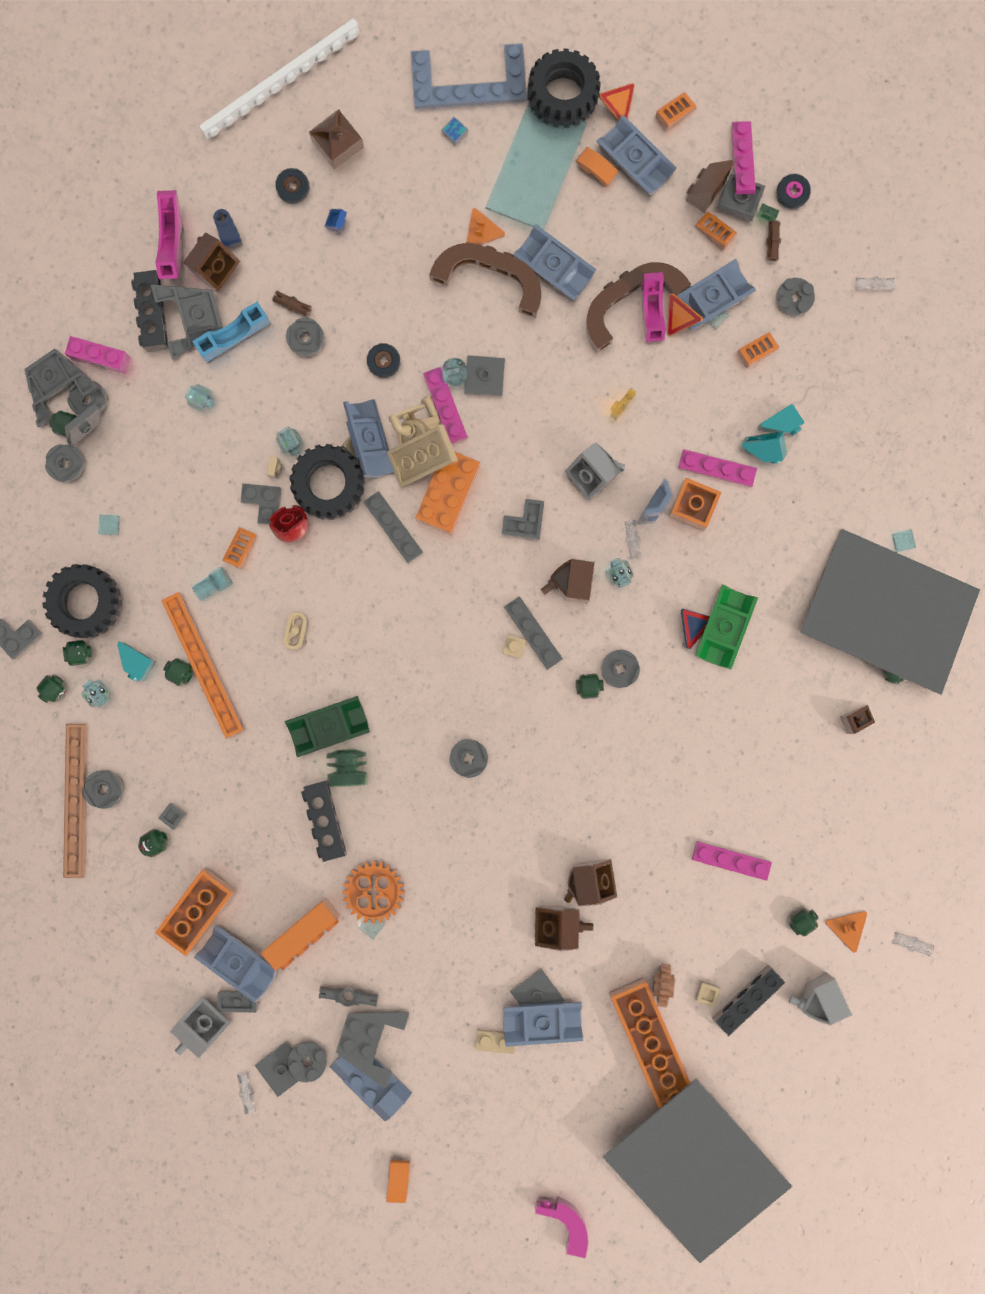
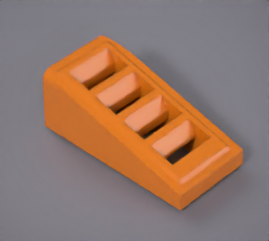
(664, 119)
(722, 244)
(742, 352)
(230, 551)

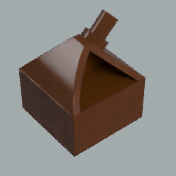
(336, 139)
(211, 261)
(572, 581)
(591, 883)
(558, 927)

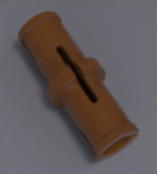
(773, 240)
(292, 303)

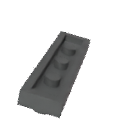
(393, 527)
(533, 633)

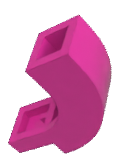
(653, 307)
(568, 1214)

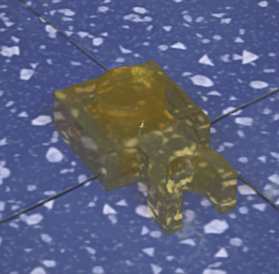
(618, 407)

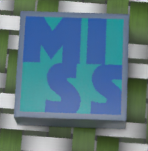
(454, 130)

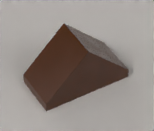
(857, 720)

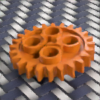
(356, 891)

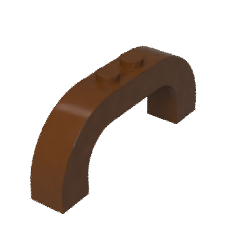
(498, 262)
(628, 282)

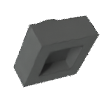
(172, 816)

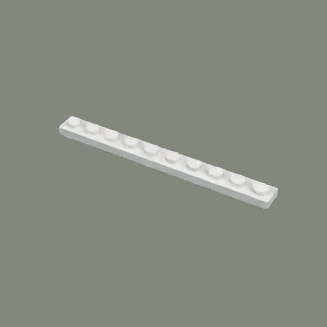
(283, 76)

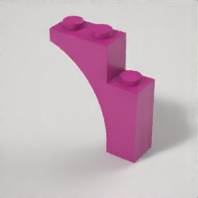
(169, 243)

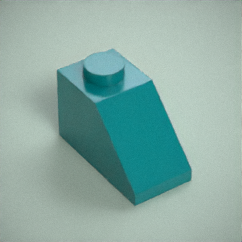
(785, 421)
(767, 447)
(134, 662)

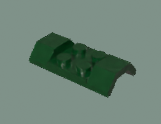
(328, 726)

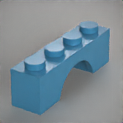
(246, 324)

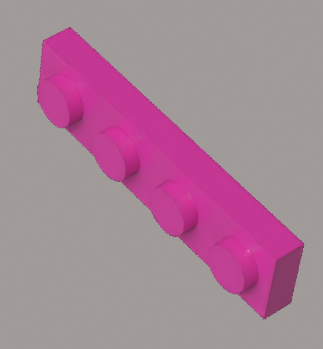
(743, 157)
(445, 405)
(717, 468)
(731, 860)

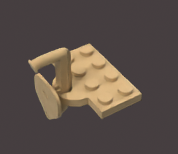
(422, 444)

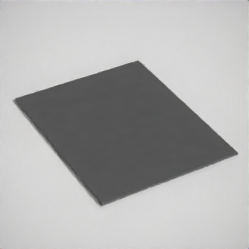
(890, 611)
(697, 1171)

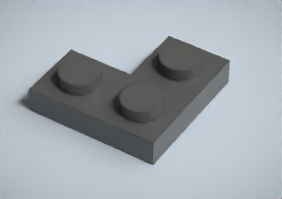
(265, 496)
(529, 525)
(17, 641)
(235, 1002)

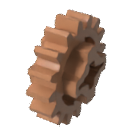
(663, 985)

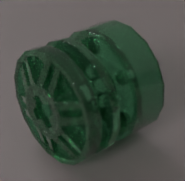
(347, 768)

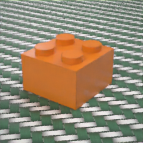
(695, 504)

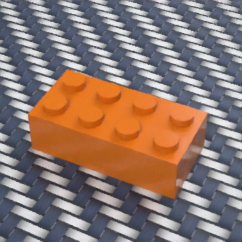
(448, 494)
(195, 911)
(297, 937)

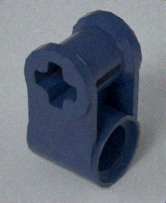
(227, 231)

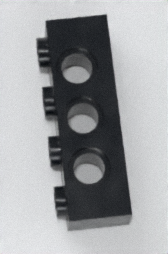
(159, 338)
(324, 851)
(748, 1000)

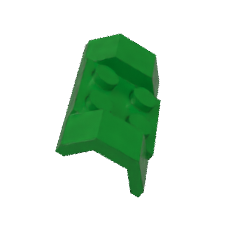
(726, 627)

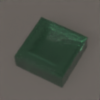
(767, 212)

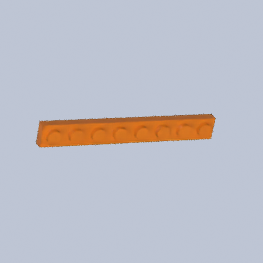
(202, 665)

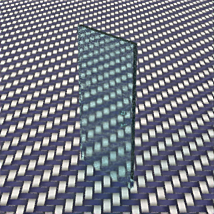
(534, 170)

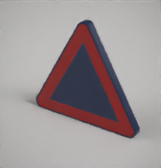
(693, 626)

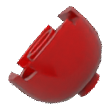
(289, 524)

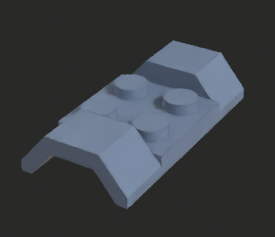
(637, 156)
(555, 263)
(717, 292)
(368, 438)
(656, 504)
(237, 964)
(542, 1023)
(382, 1100)

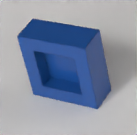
(335, 219)

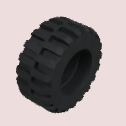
(563, 65)
(309, 464)
(58, 593)

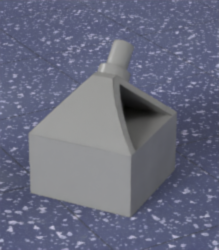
(593, 470)
(823, 1000)
(199, 1028)

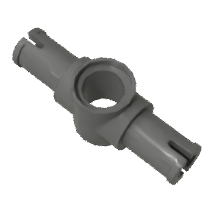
(338, 995)

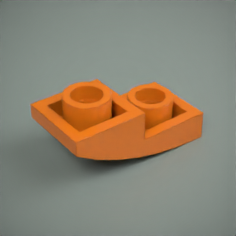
(594, 163)
(397, 1181)

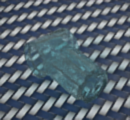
(216, 581)

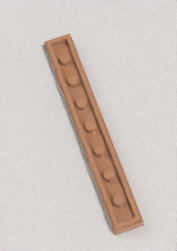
(74, 801)

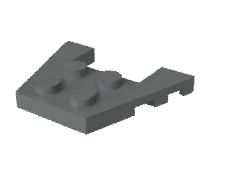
(196, 310)
(49, 377)
(361, 1039)

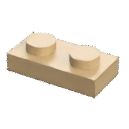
(492, 1042)

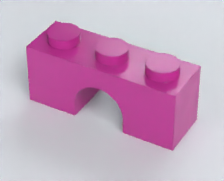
(91, 352)

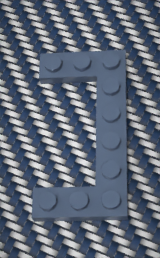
(469, 94)

